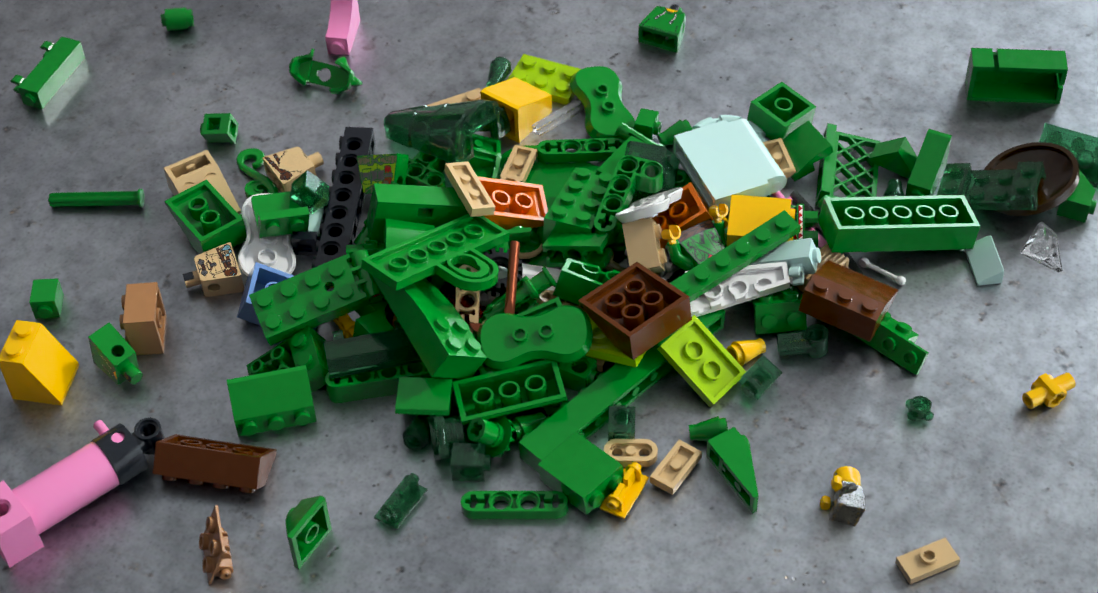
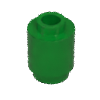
(177, 19)

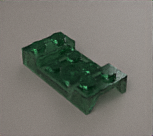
(994, 188)

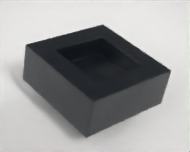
(304, 243)

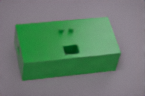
(412, 204)

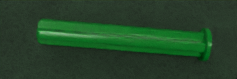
(110, 198)

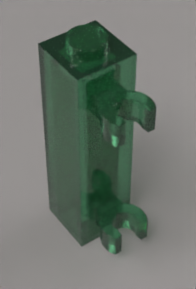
(369, 352)

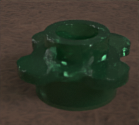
(915, 406)

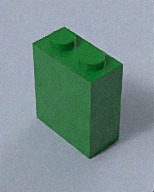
(581, 472)

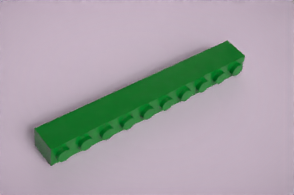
(590, 407)

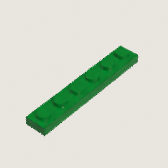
(737, 255)

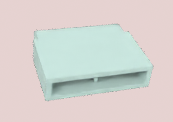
(727, 162)

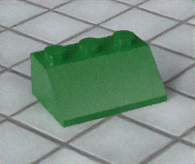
(271, 400)

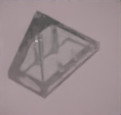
(1043, 247)

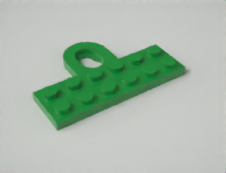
(437, 253)

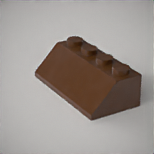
(213, 462)

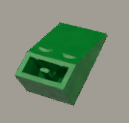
(300, 349)

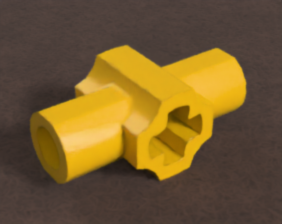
(1048, 390)

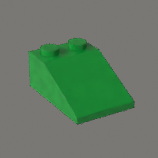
(206, 218)

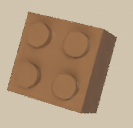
(144, 318)

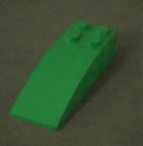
(435, 329)

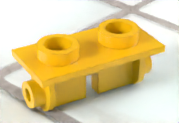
(626, 493)

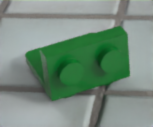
(278, 215)
(779, 312)

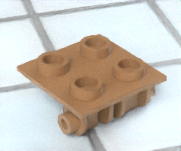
(216, 549)

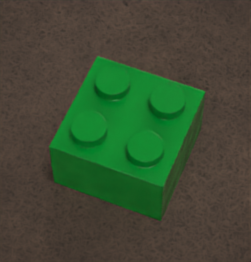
(780, 111)

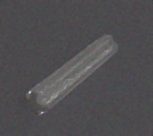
(558, 117)

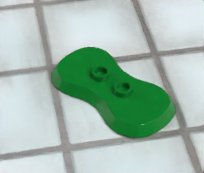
(602, 99)
(556, 335)

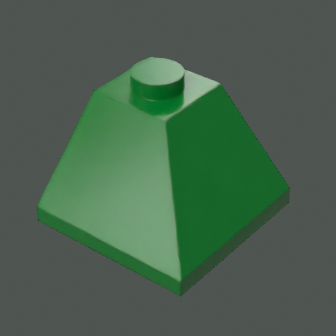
(307, 527)

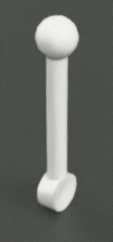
(864, 262)

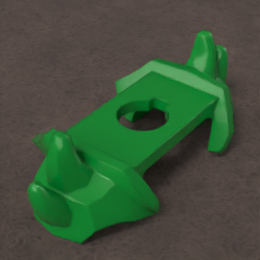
(306, 70)

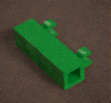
(50, 73)

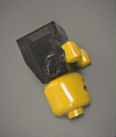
(848, 497)

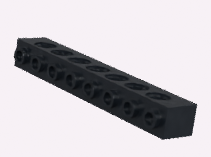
(345, 196)

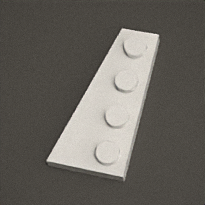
(745, 285)

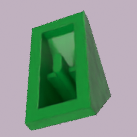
(895, 156)

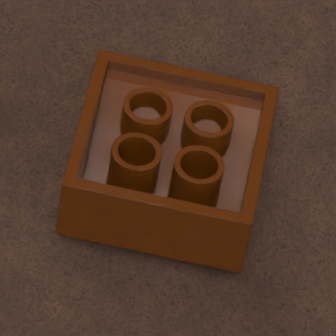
(847, 300)
(637, 309)

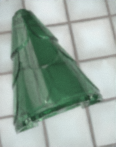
(446, 128)

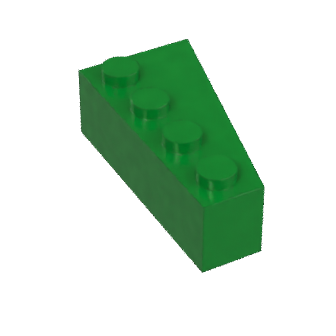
(580, 279)

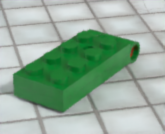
(306, 301)

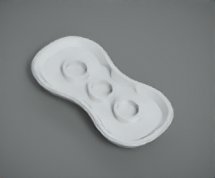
(649, 206)
(269, 251)

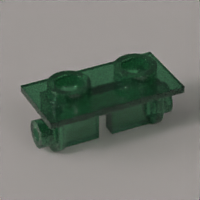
(401, 502)

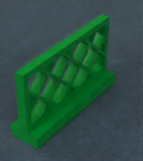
(831, 166)

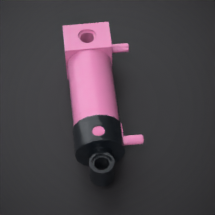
(72, 484)

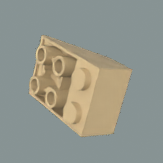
(196, 169)

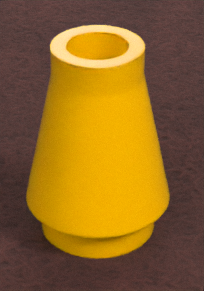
(746, 350)

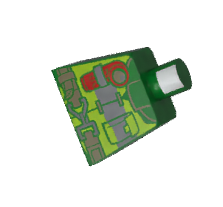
(382, 170)

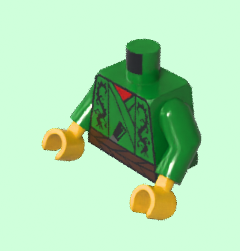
(696, 243)

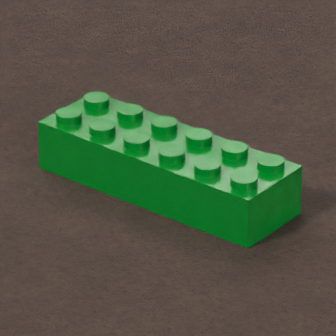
(898, 223)

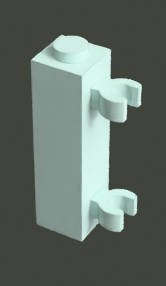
(800, 258)

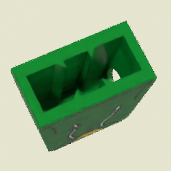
(663, 28)
(114, 355)

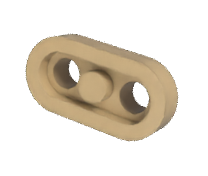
(631, 451)

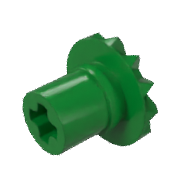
(494, 433)

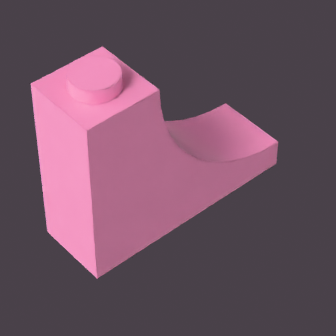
(342, 26)

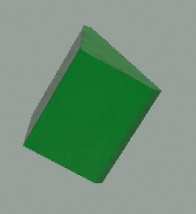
(424, 396)

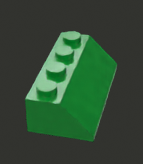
(509, 391)

